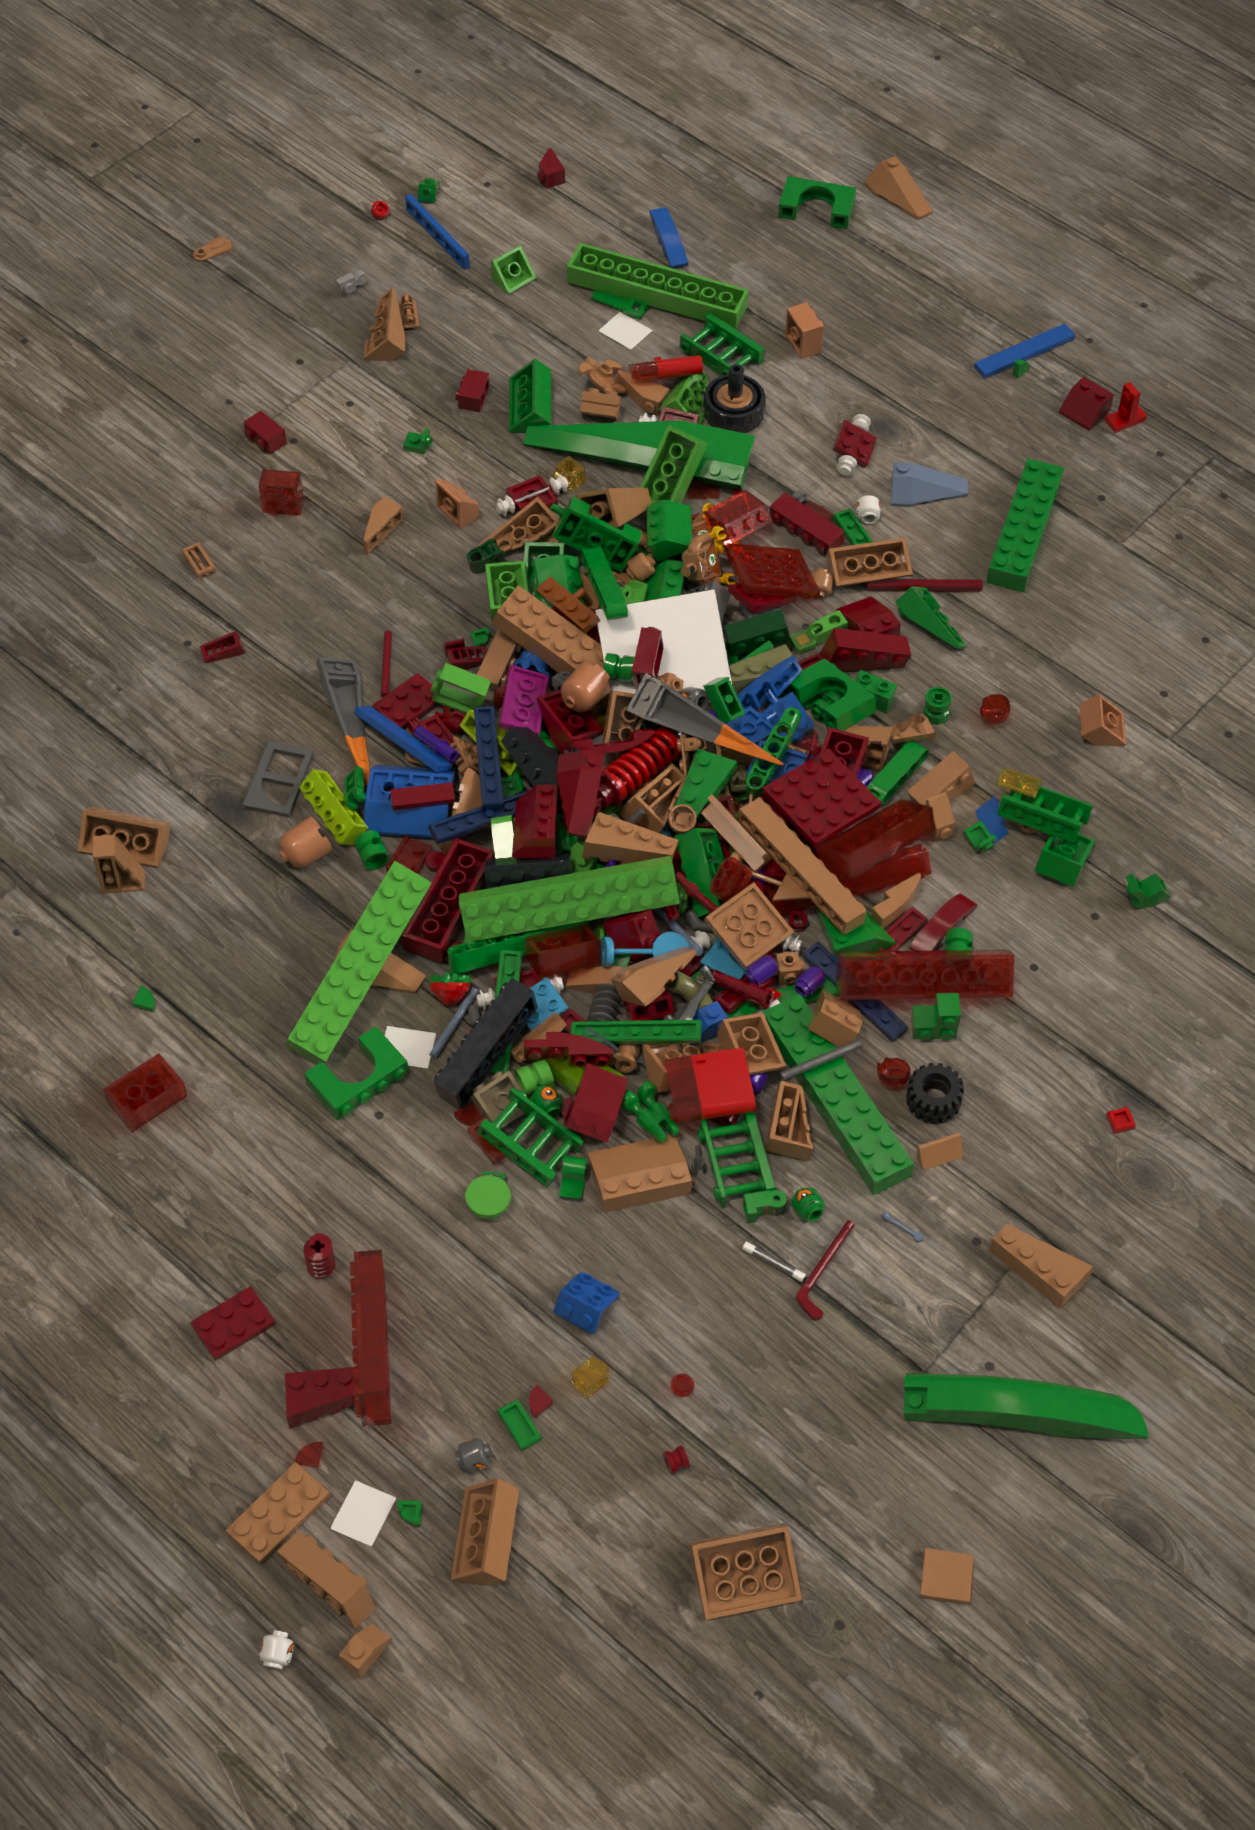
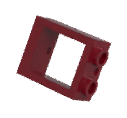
(648, 654)

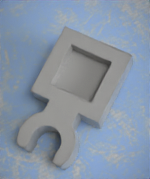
(348, 283)

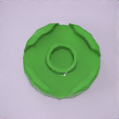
(488, 1197)

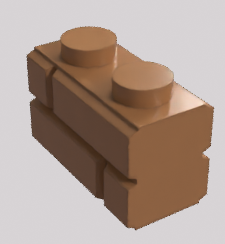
(601, 404)

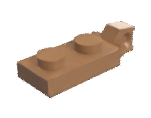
(551, 1024)

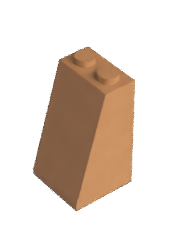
(616, 504)

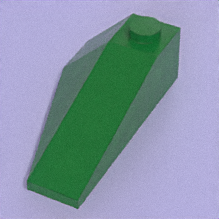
(923, 609)

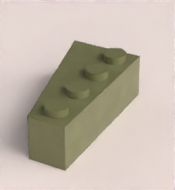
(748, 670)

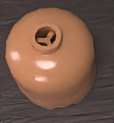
(585, 687)
(304, 844)

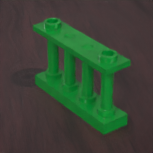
(724, 334)
(1047, 812)
(753, 1145)
(527, 1158)

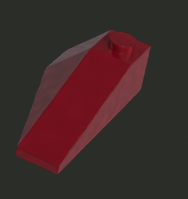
(579, 784)

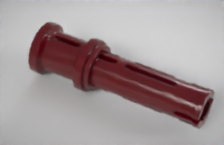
(750, 991)

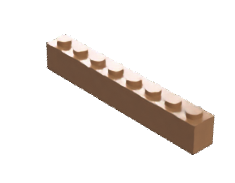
(802, 866)

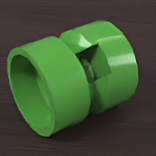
(534, 1077)

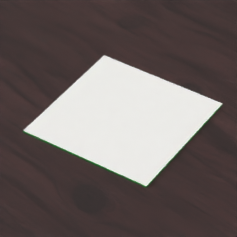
(689, 632)

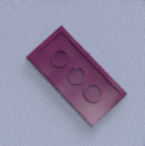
(520, 701)

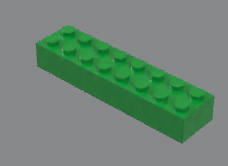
(1025, 525)

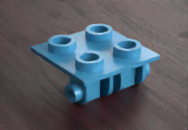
(721, 959)
(548, 1003)

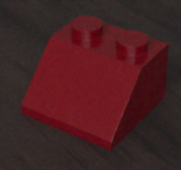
(1086, 403)
(633, 931)

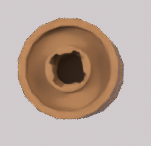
(682, 818)

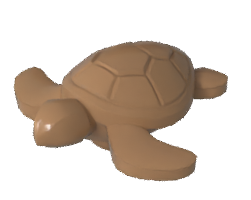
(602, 374)

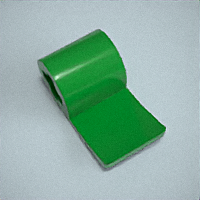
(573, 1177)

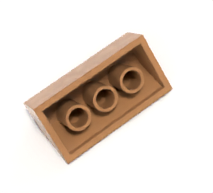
(869, 562)
(140, 835)
(485, 1533)

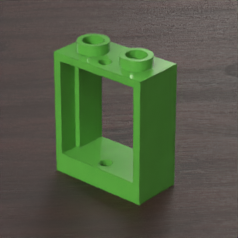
(463, 679)

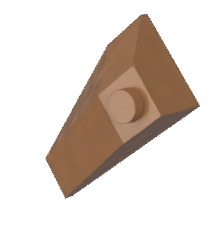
(896, 185)
(387, 332)
(526, 526)
(469, 799)
(395, 974)
(646, 980)
(657, 1053)

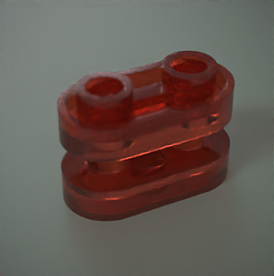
(730, 879)

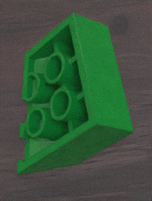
(866, 937)

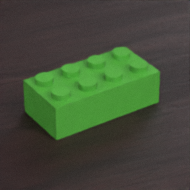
(673, 465)

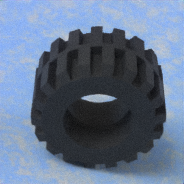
(935, 1078)

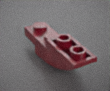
(565, 1045)

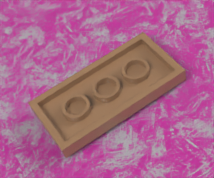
(277, 1513)

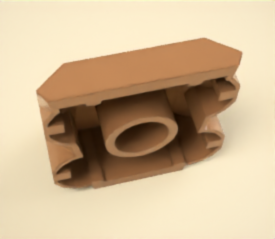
(913, 729)

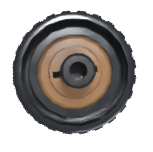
(734, 402)

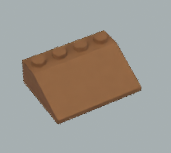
(640, 1173)
(745, 1571)

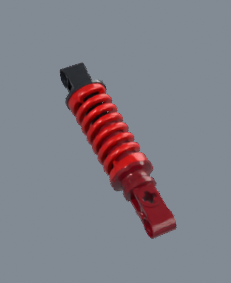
(636, 767)

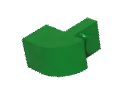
(1147, 892)

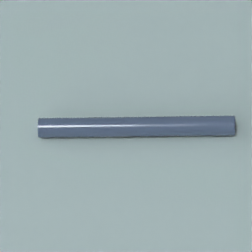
(677, 929)
(454, 1023)

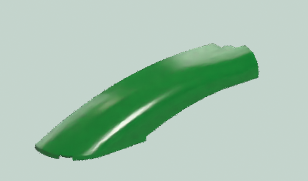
(1021, 1405)

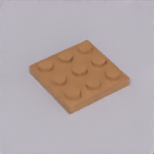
(749, 925)

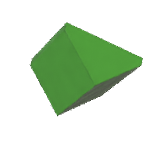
(511, 270)

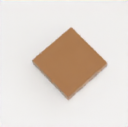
(947, 1576)

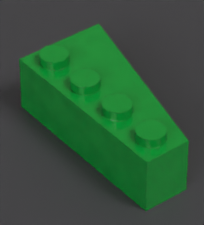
(706, 776)

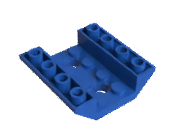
(409, 822)

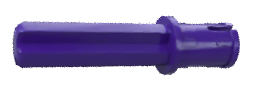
(440, 746)

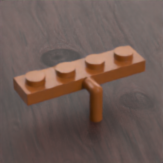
(569, 604)

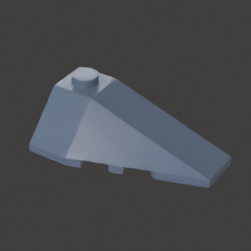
(919, 484)

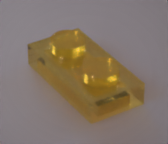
(1019, 782)

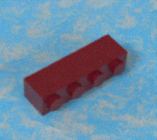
(806, 524)

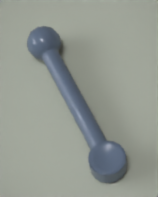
(918, 1237)

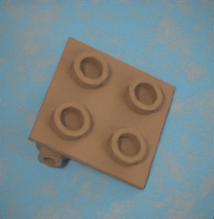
(408, 312)
(685, 745)
(467, 755)

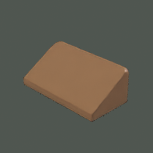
(940, 1151)

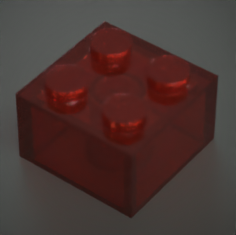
(281, 492)

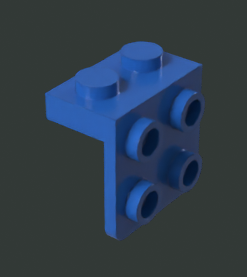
(585, 1301)

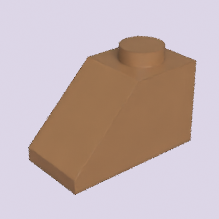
(943, 816)
(364, 1650)

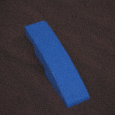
(668, 237)
(776, 679)

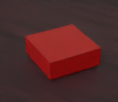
(1120, 1120)

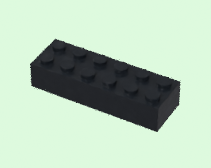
(485, 1043)

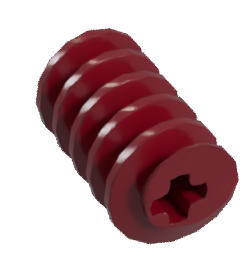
(319, 1256)

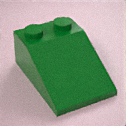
(539, 550)
(1064, 859)

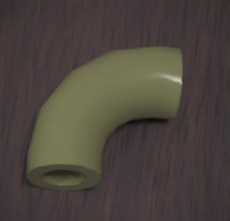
(687, 988)

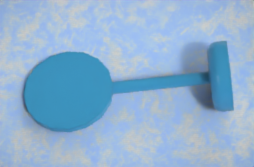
(664, 943)

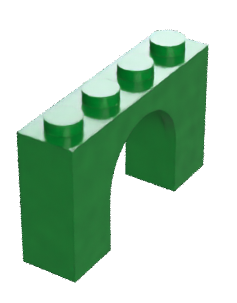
(801, 190)
(826, 677)
(343, 1097)

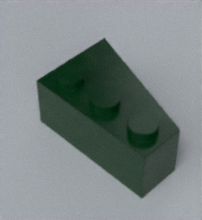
(752, 633)

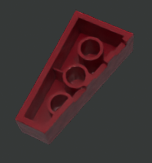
(865, 650)
(318, 1394)

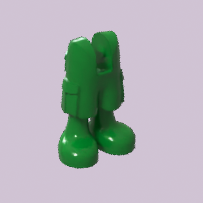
(651, 1119)

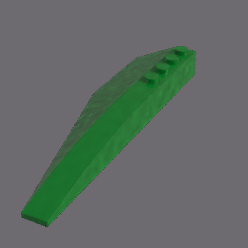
(636, 443)

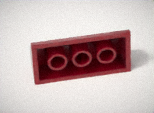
(536, 823)

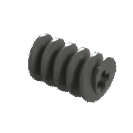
(604, 1003)

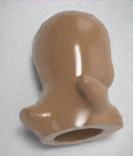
(627, 1057)

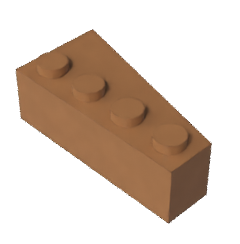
(500, 656)

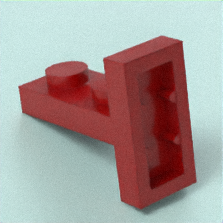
(1128, 412)

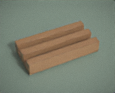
(204, 571)

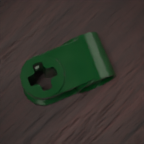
(486, 554)

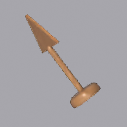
(788, 888)

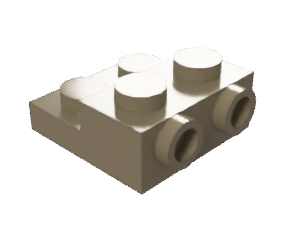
(493, 1097)

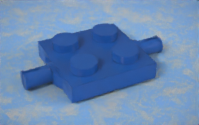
(780, 705)
(753, 725)

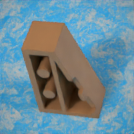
(878, 744)
(949, 776)
(658, 799)
(116, 866)
(788, 1123)

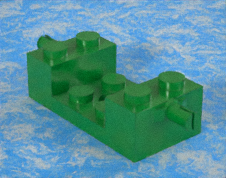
(578, 526)

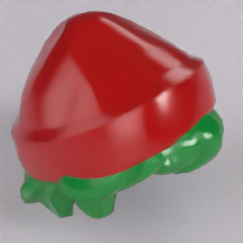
(450, 987)

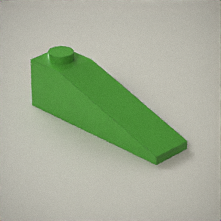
(688, 395)

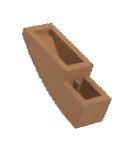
(896, 901)

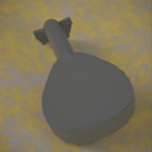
(689, 1009)

